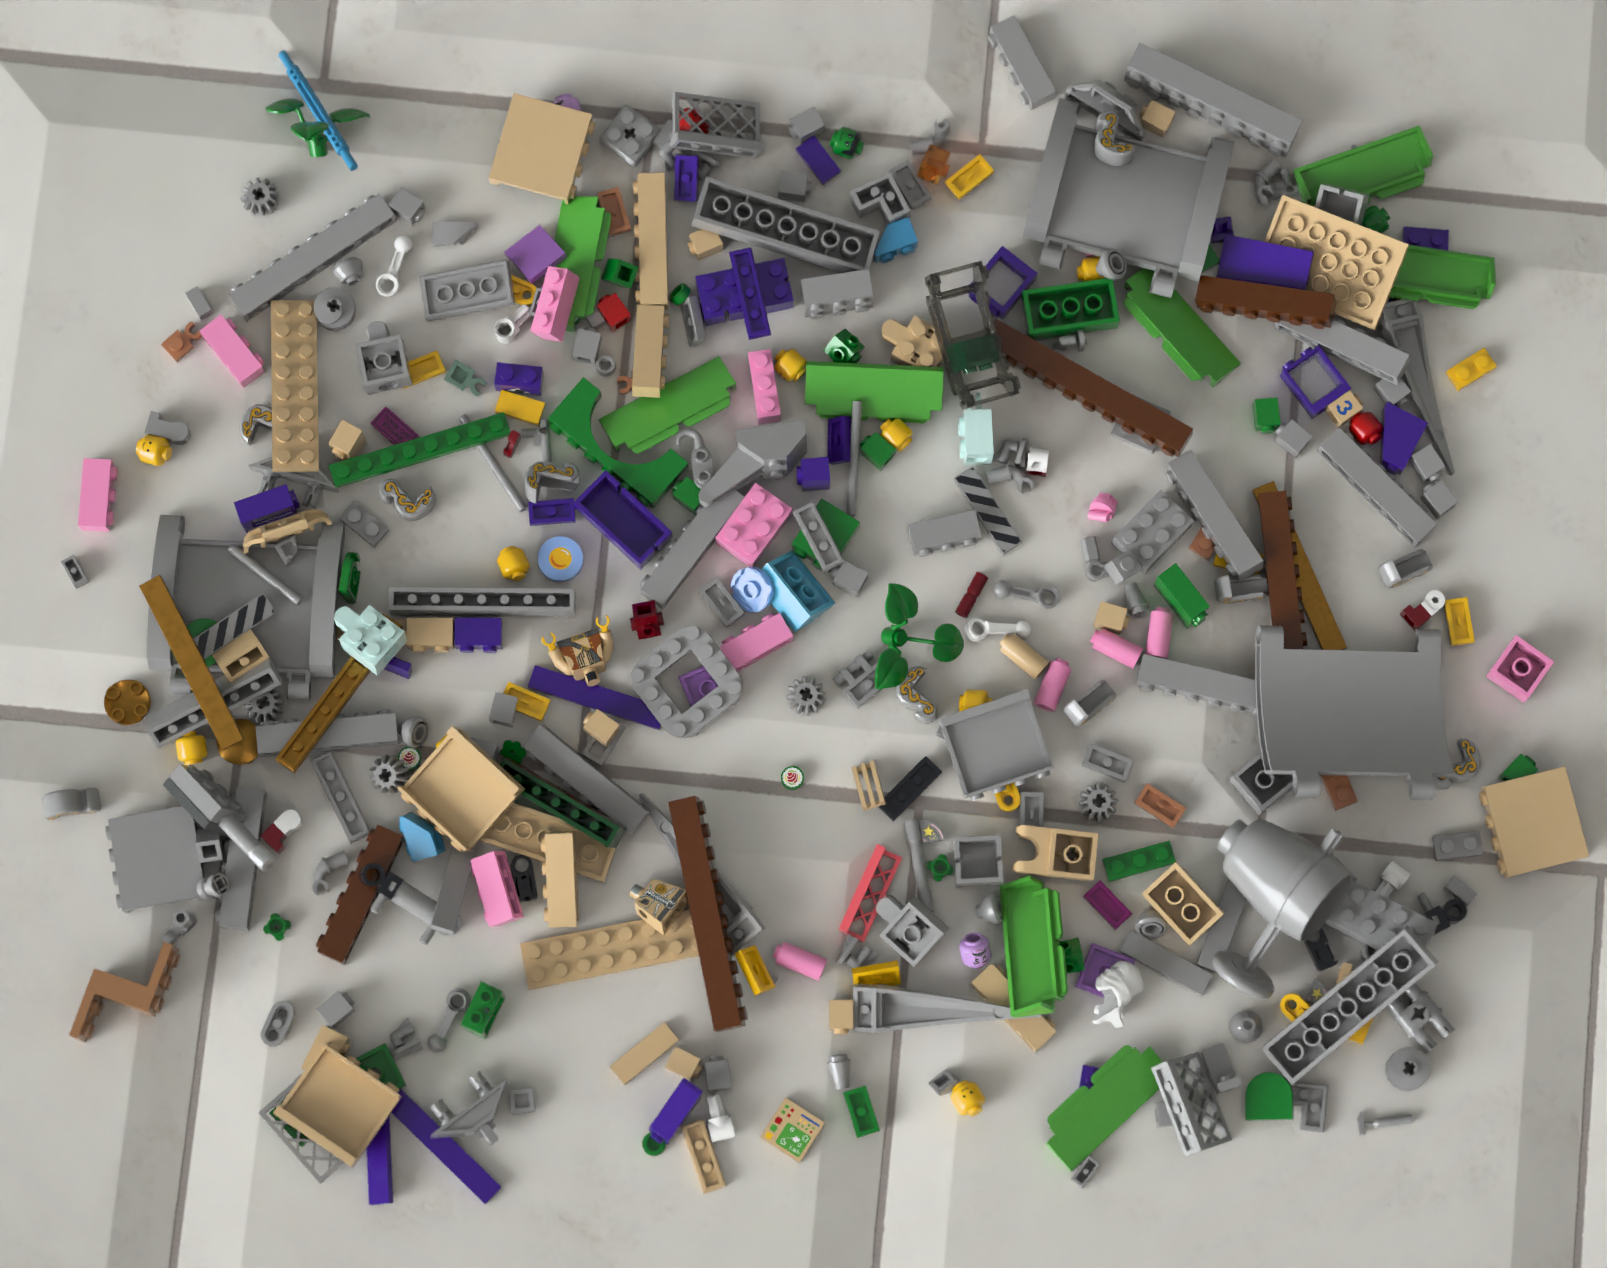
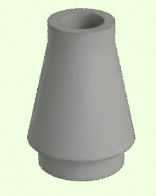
(1136, 602)
(839, 1068)

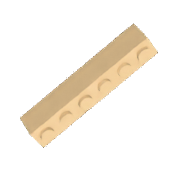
(652, 239)

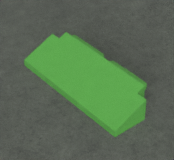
(1374, 168)
(583, 237)
(1445, 277)
(1184, 333)
(882, 389)
(683, 400)
(1032, 947)
(1097, 1112)

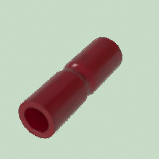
(973, 591)

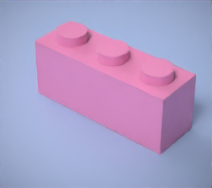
(555, 304)
(233, 350)
(764, 386)
(97, 494)
(757, 641)
(496, 888)

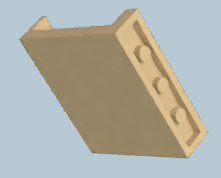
(542, 147)
(461, 790)
(1533, 822)
(339, 1104)

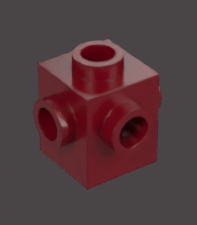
(646, 619)

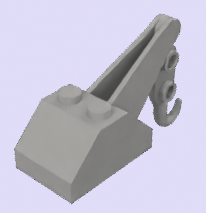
(760, 451)

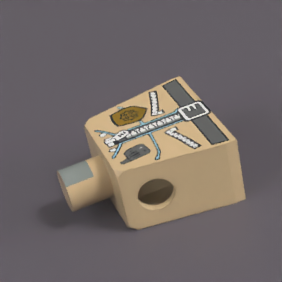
(659, 904)

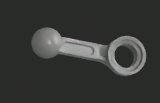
(1003, 589)
(437, 1041)

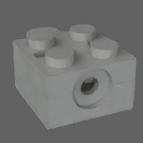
(385, 360)
(911, 927)

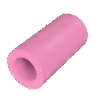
(1159, 633)
(1116, 647)
(1052, 685)
(799, 960)

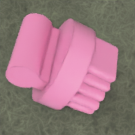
(1102, 507)

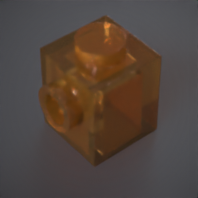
(934, 164)

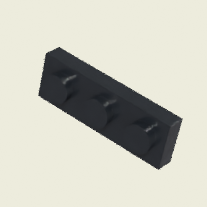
(910, 788)

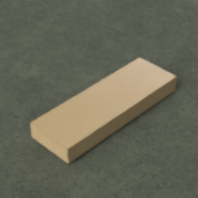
(644, 1053)
(703, 1156)

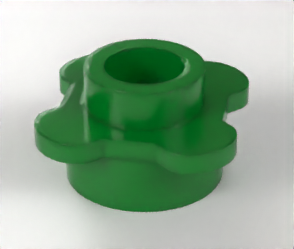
(940, 861)
(283, 926)

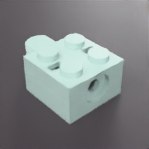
(977, 435)
(371, 634)

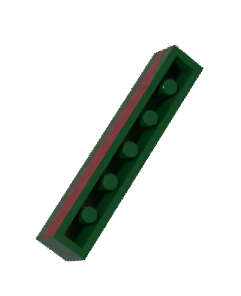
(565, 805)

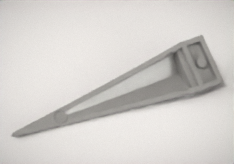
(1405, 328)
(742, 920)
(896, 1008)

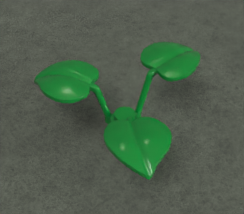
(313, 131)
(899, 606)

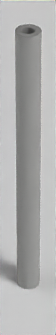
(854, 458)
(497, 470)

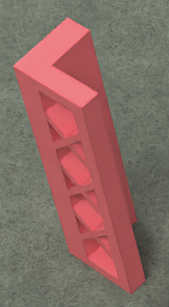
(862, 888)

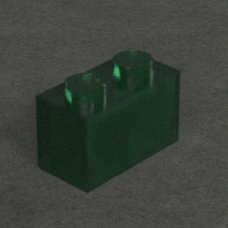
(973, 354)

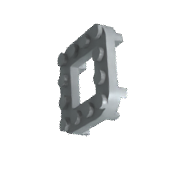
(709, 707)

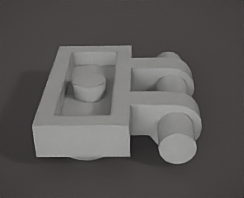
(863, 687)

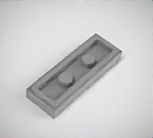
(818, 537)

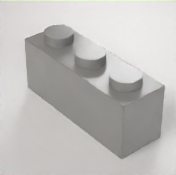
(944, 533)

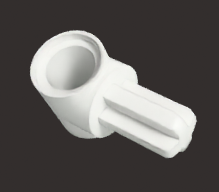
(513, 323)
(1392, 879)
(719, 1124)

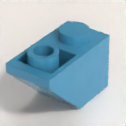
(896, 240)
(420, 837)

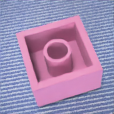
(1519, 669)

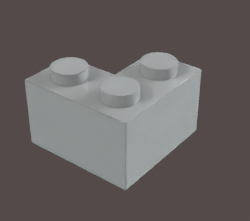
(883, 195)

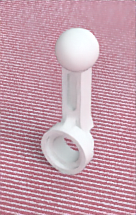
(402, 245)
(1021, 629)

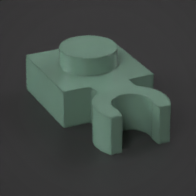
(461, 376)

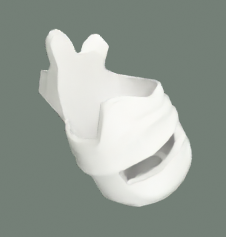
(1118, 986)

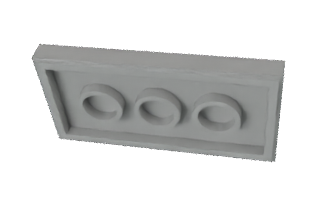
(467, 290)

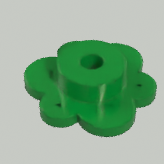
(509, 747)

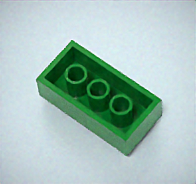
(1070, 307)

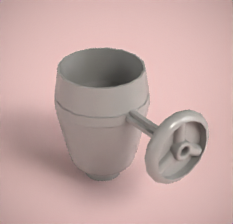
(1286, 884)

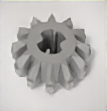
(262, 204)
(796, 696)
(257, 711)
(381, 776)
(1105, 807)

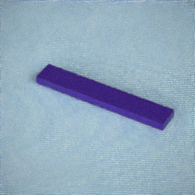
(593, 697)
(445, 1149)

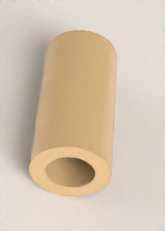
(1023, 655)

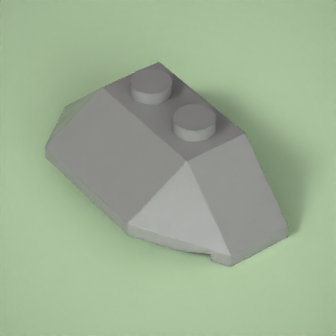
(1101, 97)

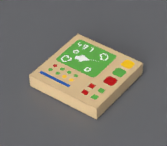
(792, 1130)

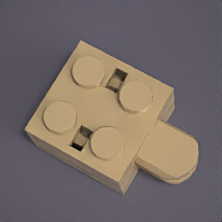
(913, 344)

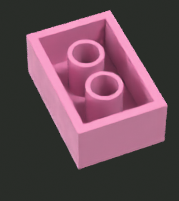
(754, 525)

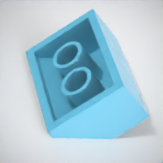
(796, 591)

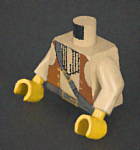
(583, 654)

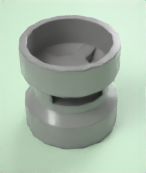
(212, 886)

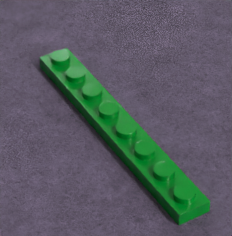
(419, 450)

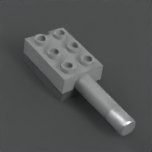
(215, 810)

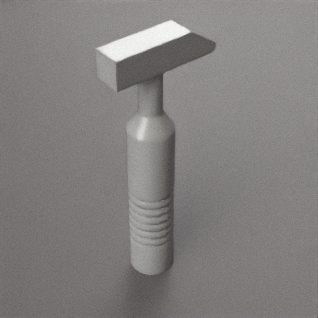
(1383, 1122)

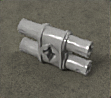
(1431, 1013)

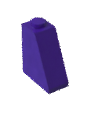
(1399, 437)
(675, 1111)

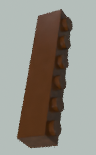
(1265, 301)
(358, 898)

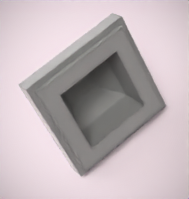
(943, 1083)

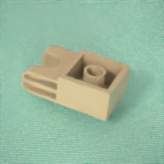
(1051, 855)

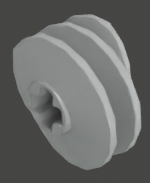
(340, 318)
(1395, 1068)

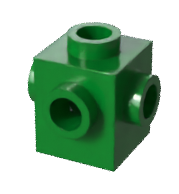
(844, 348)
(1073, 955)

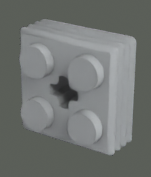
(631, 149)

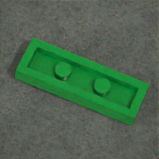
(1139, 861)

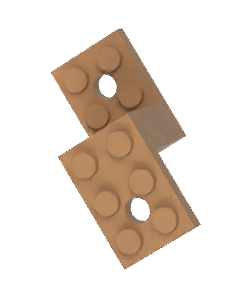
(125, 992)

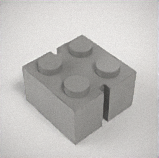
(1342, 202)
(978, 861)

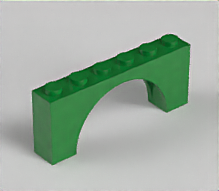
(647, 480)

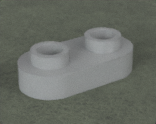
(278, 1024)

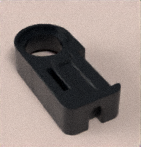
(525, 880)
(1321, 952)

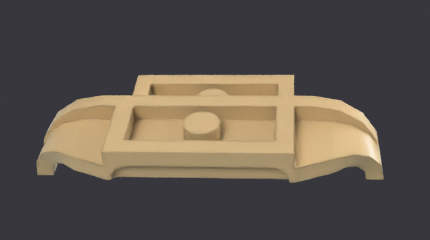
(283, 527)

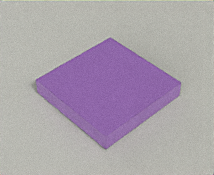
(535, 254)
(697, 684)
(1095, 963)

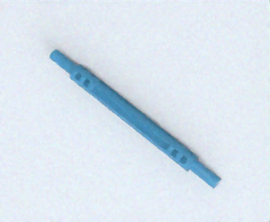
(317, 110)

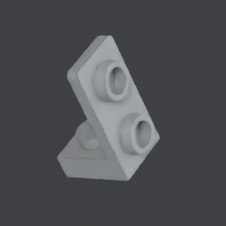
(1220, 1068)

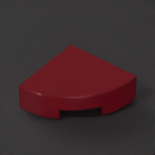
(514, 439)

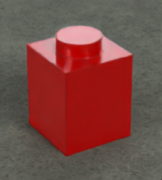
(613, 311)

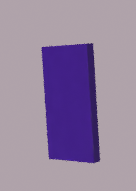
(1264, 263)

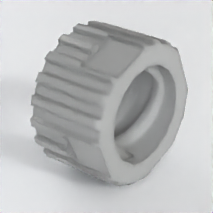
(610, 371)

